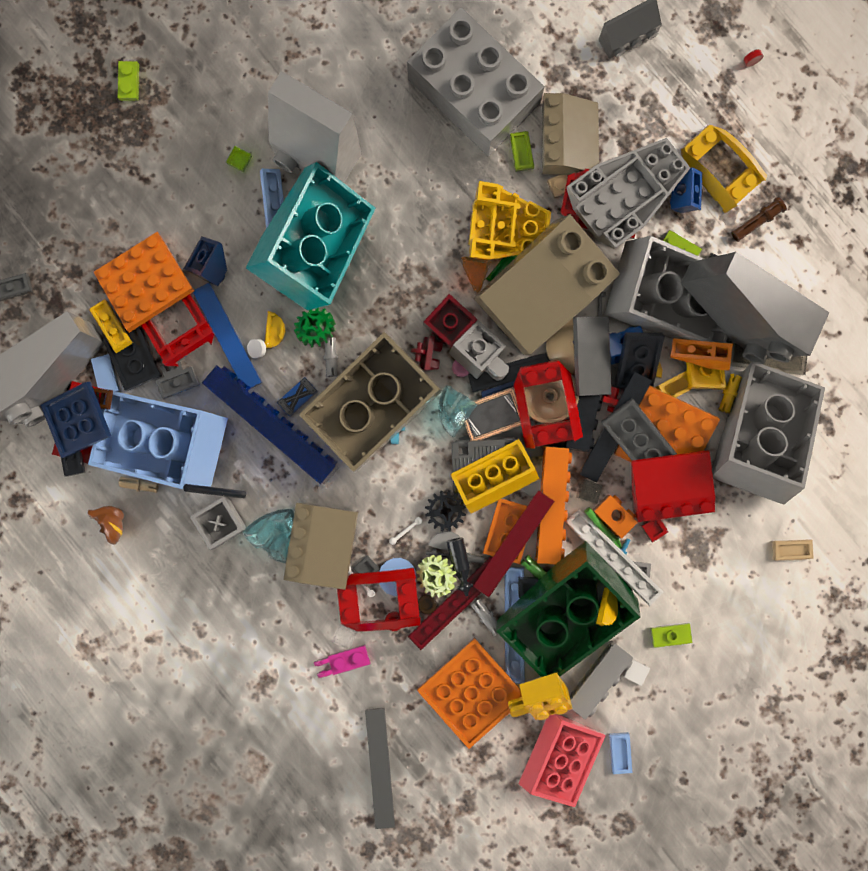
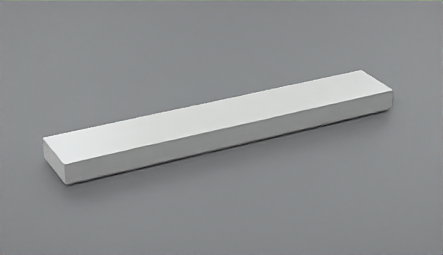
(617, 560)

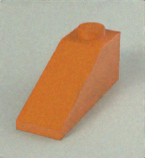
(703, 353)

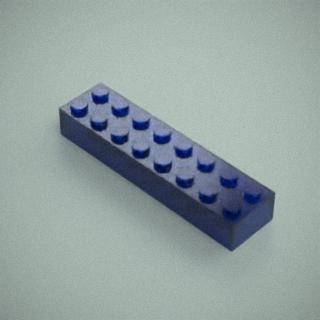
(268, 422)

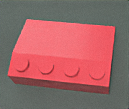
(561, 760)

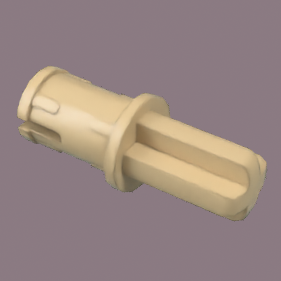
(138, 484)

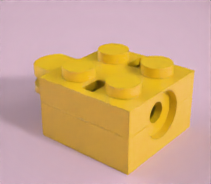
(542, 698)

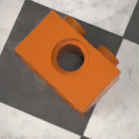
(623, 524)

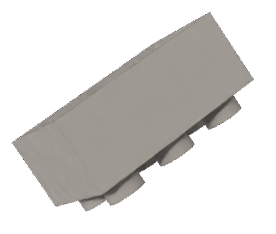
(474, 81)

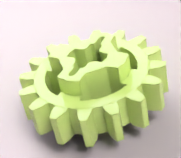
(436, 576)

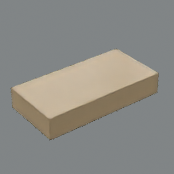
(792, 549)

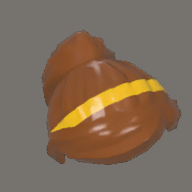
(110, 522)

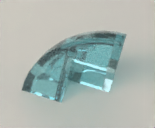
(454, 409)
(272, 533)

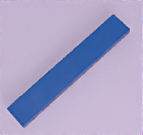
(226, 335)

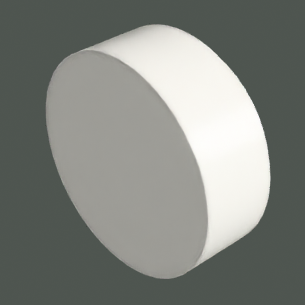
(256, 348)

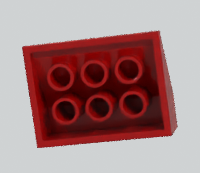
(672, 486)

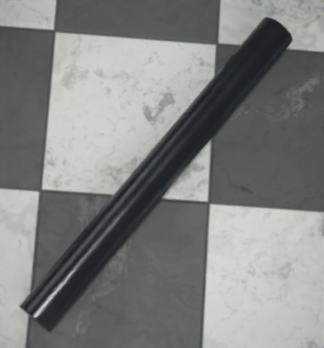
(214, 491)

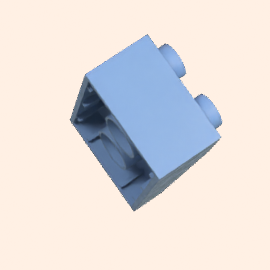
(159, 441)

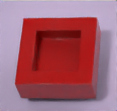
(654, 529)

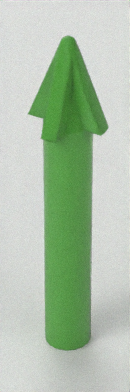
(598, 522)

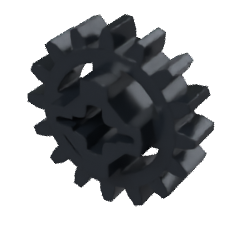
(456, 508)

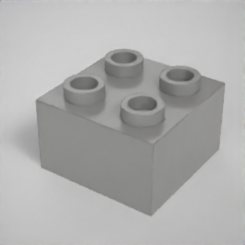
(218, 522)

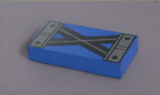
(297, 396)

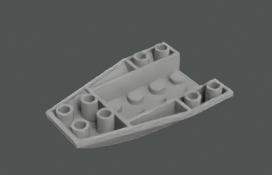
(626, 191)

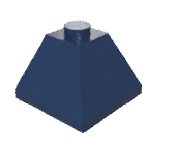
(208, 261)

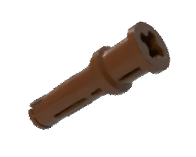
(766, 215)

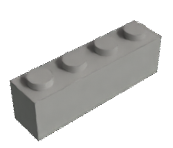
(599, 679)

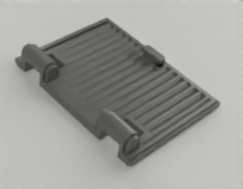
(476, 450)

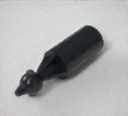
(460, 563)

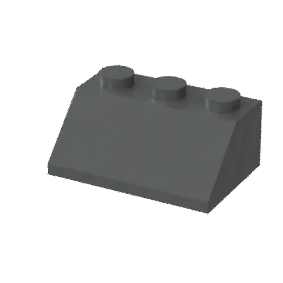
(630, 28)

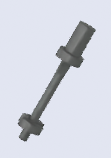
(471, 558)

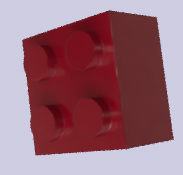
(449, 321)

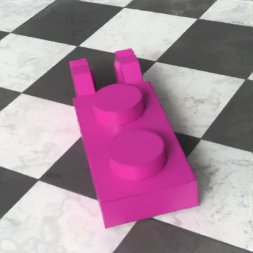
(344, 661)

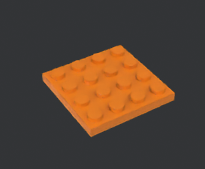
(143, 281)
(679, 422)
(470, 693)

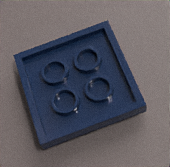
(75, 420)

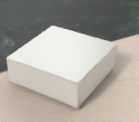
(637, 672)

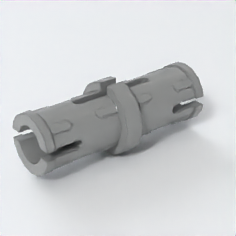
(331, 357)
(485, 615)

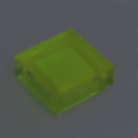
(239, 159)

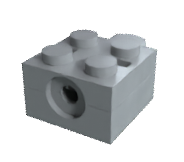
(480, 352)

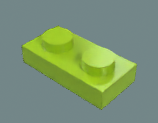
(128, 80)
(680, 242)

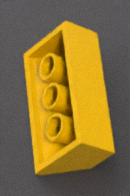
(495, 476)

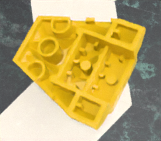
(503, 223)

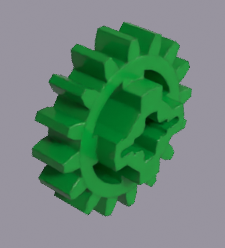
(308, 334)

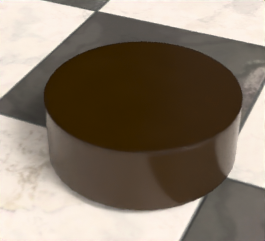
(427, 604)

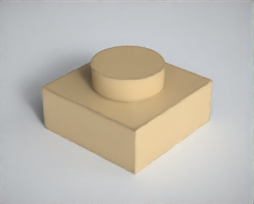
(557, 185)

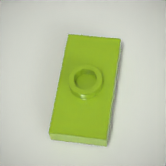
(671, 635)

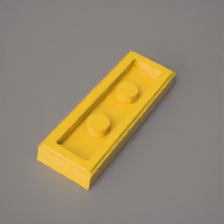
(110, 326)

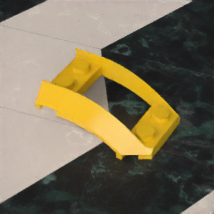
(741, 185)

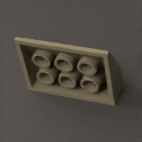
(569, 134)
(320, 546)

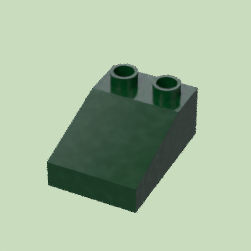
(558, 615)

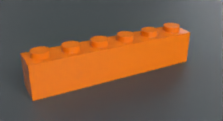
(553, 484)

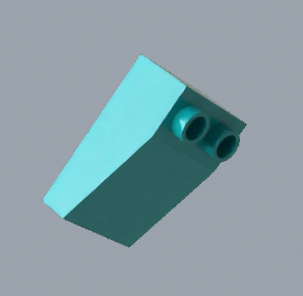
(312, 238)

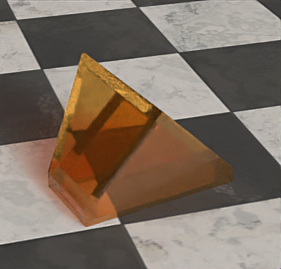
(476, 272)

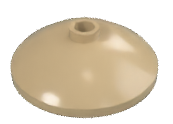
(561, 347)
(548, 410)

